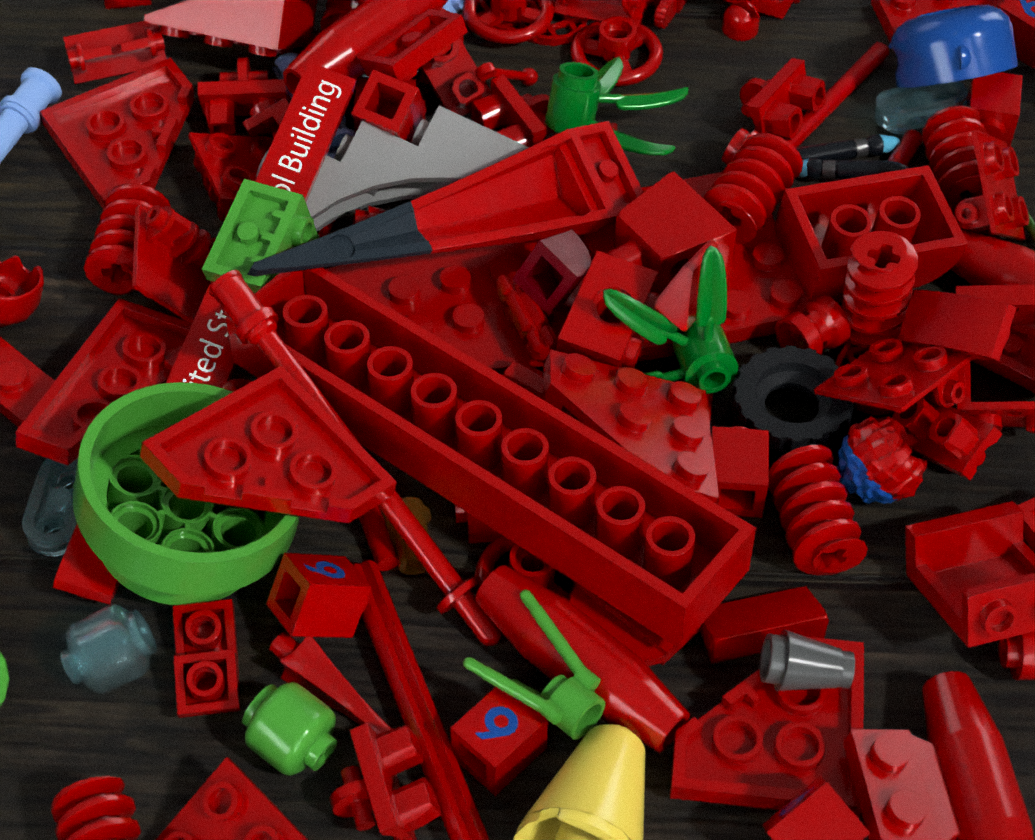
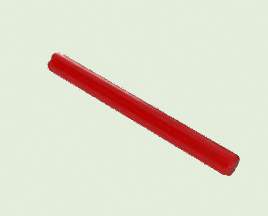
(419, 710)

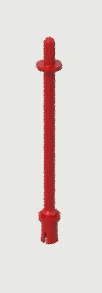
(258, 327)

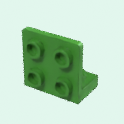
(256, 227)

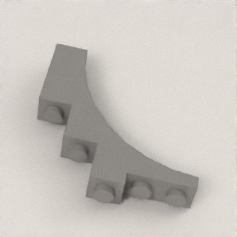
(386, 169)

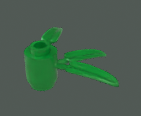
(581, 87)
(702, 349)

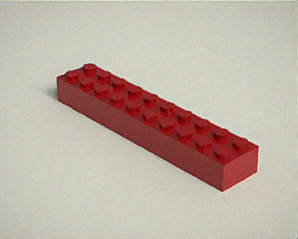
(509, 456)

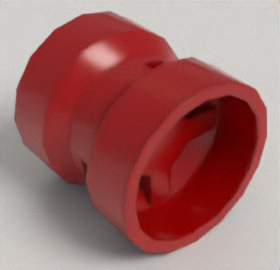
(817, 328)

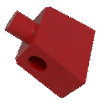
(668, 228)

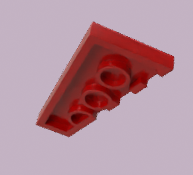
(123, 354)

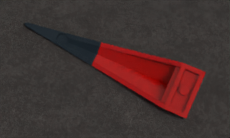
(550, 188)

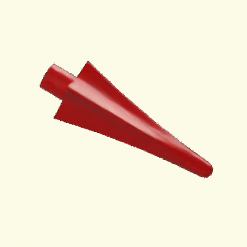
(316, 673)

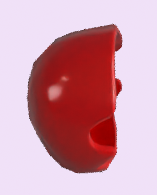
(19, 291)

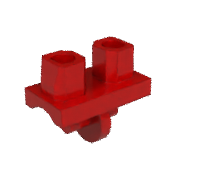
(455, 80)
(236, 95)
(779, 101)
(518, 116)
(948, 436)
(395, 807)

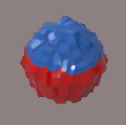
(878, 461)

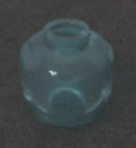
(108, 648)

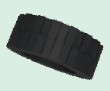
(792, 370)

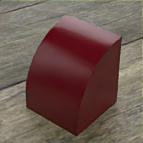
(554, 270)

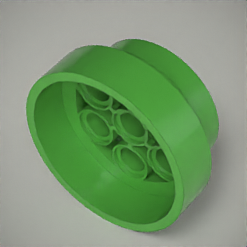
(146, 534)

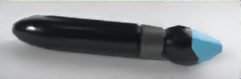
(848, 149)
(845, 169)

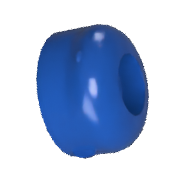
(953, 46)

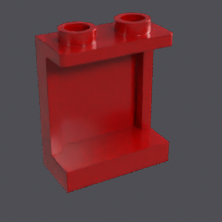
(976, 572)

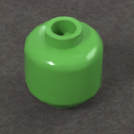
(290, 728)

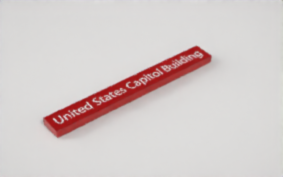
(289, 165)

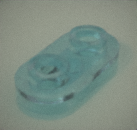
(911, 107)
(50, 509)

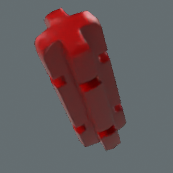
(527, 317)

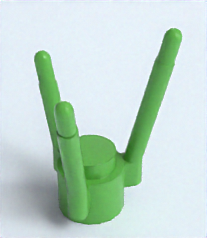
(564, 701)

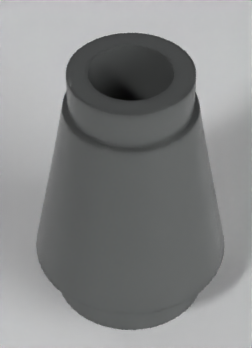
(804, 663)

